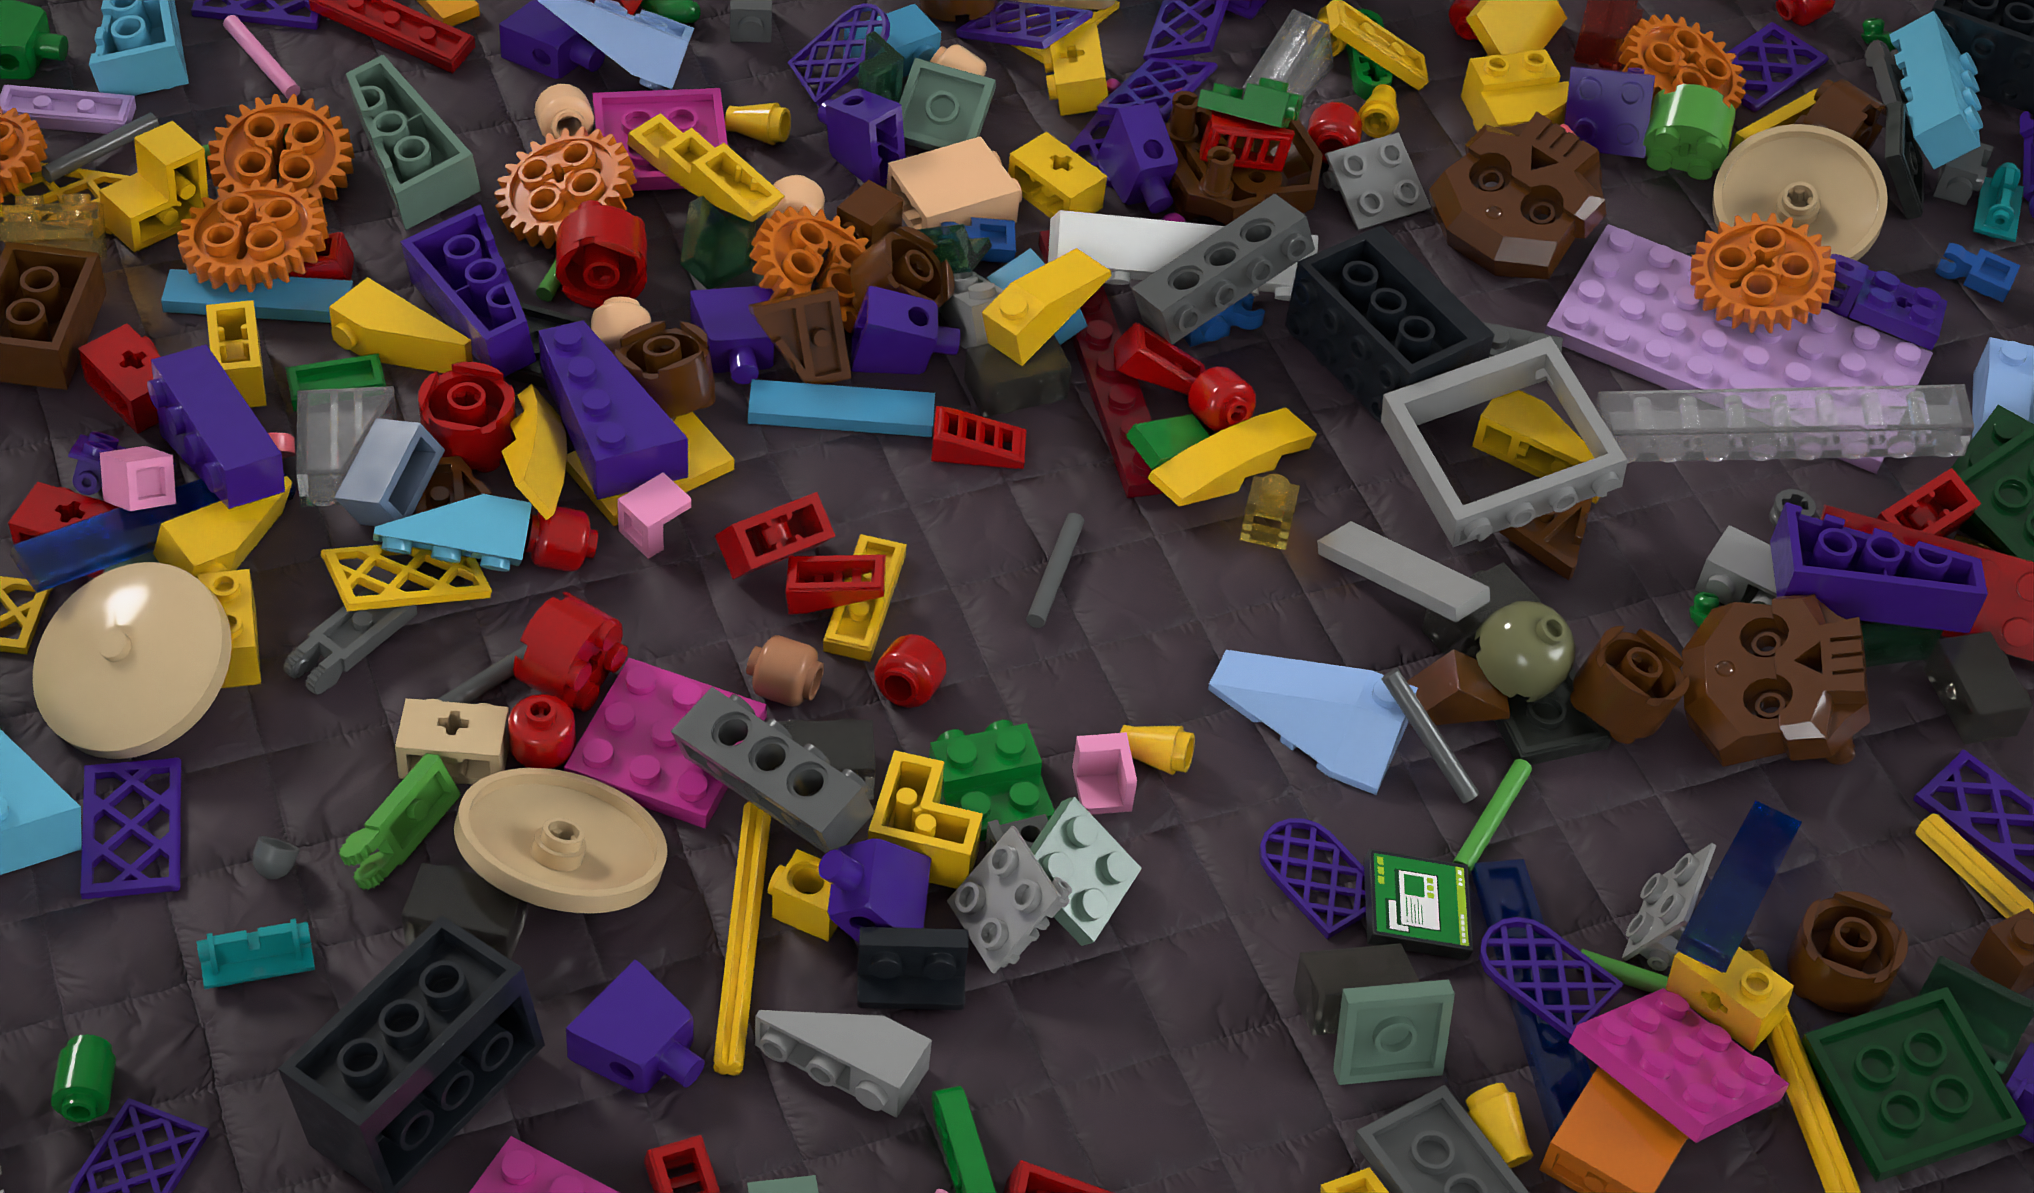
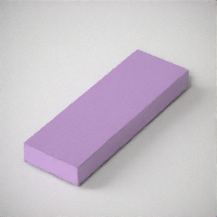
(70, 108)

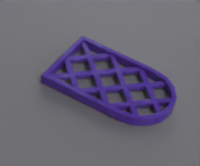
(819, 42)
(1284, 883)
(1545, 1012)
(197, 1134)

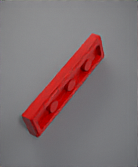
(401, 29)

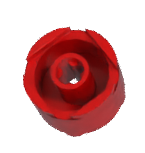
(601, 254)
(469, 413)
(570, 651)

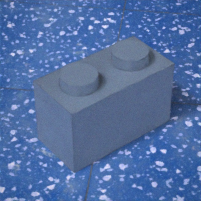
(389, 472)

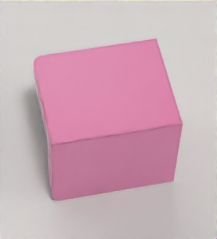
(137, 478)
(647, 509)
(1104, 773)

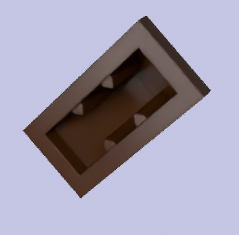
(1458, 691)

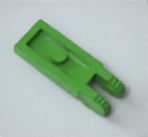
(400, 822)

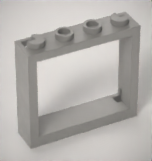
(1482, 382)

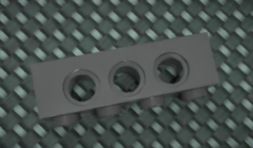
(1223, 268)
(823, 819)

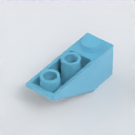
(474, 527)

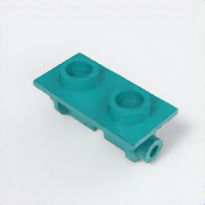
(2000, 204)
(255, 955)

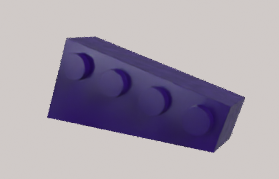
(470, 289)
(608, 414)
(214, 427)
(1875, 574)

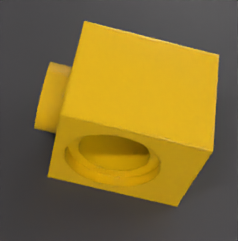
(797, 909)

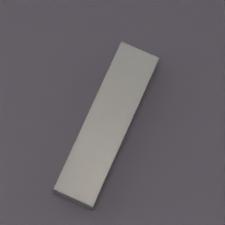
(1404, 571)

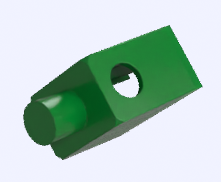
(26, 40)

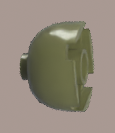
(1526, 649)

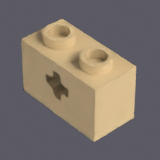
(464, 735)

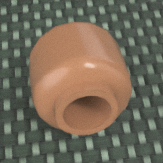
(785, 671)

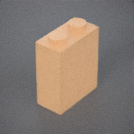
(954, 185)

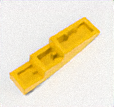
(704, 169)
(538, 453)
(1225, 459)

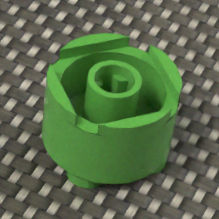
(1689, 131)

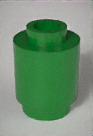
(84, 1078)

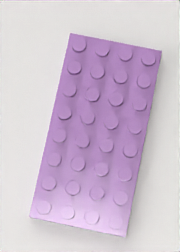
(1642, 317)

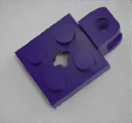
(1886, 303)

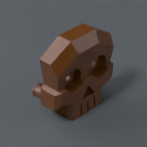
(1229, 191)
(1500, 222)
(1810, 676)

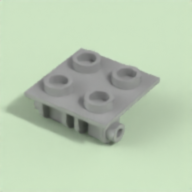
(1376, 181)
(1007, 901)
(1667, 910)

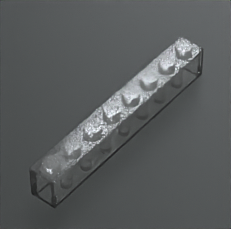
(1789, 422)

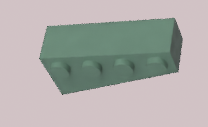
(413, 146)

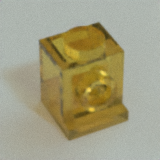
(1271, 499)

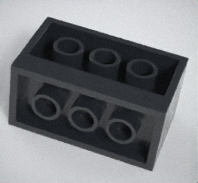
(2000, 44)
(1381, 318)
(413, 1056)

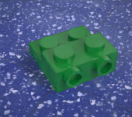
(1262, 102)
(993, 773)

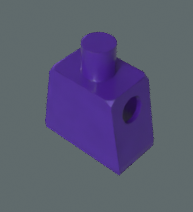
(546, 43)
(864, 133)
(1139, 156)
(733, 334)
(898, 334)
(876, 886)
(635, 1034)

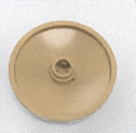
(1805, 176)
(132, 660)
(560, 840)

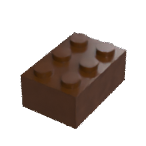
(46, 312)

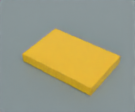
(1515, 24)
(705, 463)

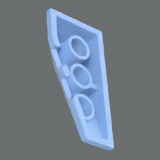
(641, 44)
(2003, 379)
(1325, 710)

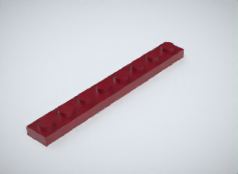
(1114, 394)

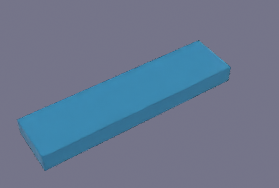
(297, 300)
(841, 408)

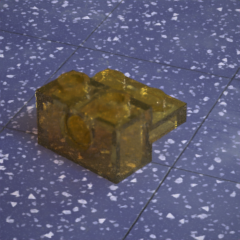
(77, 227)

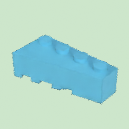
(138, 48)
(1938, 90)
(35, 812)

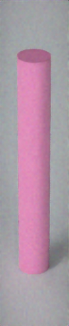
(261, 56)

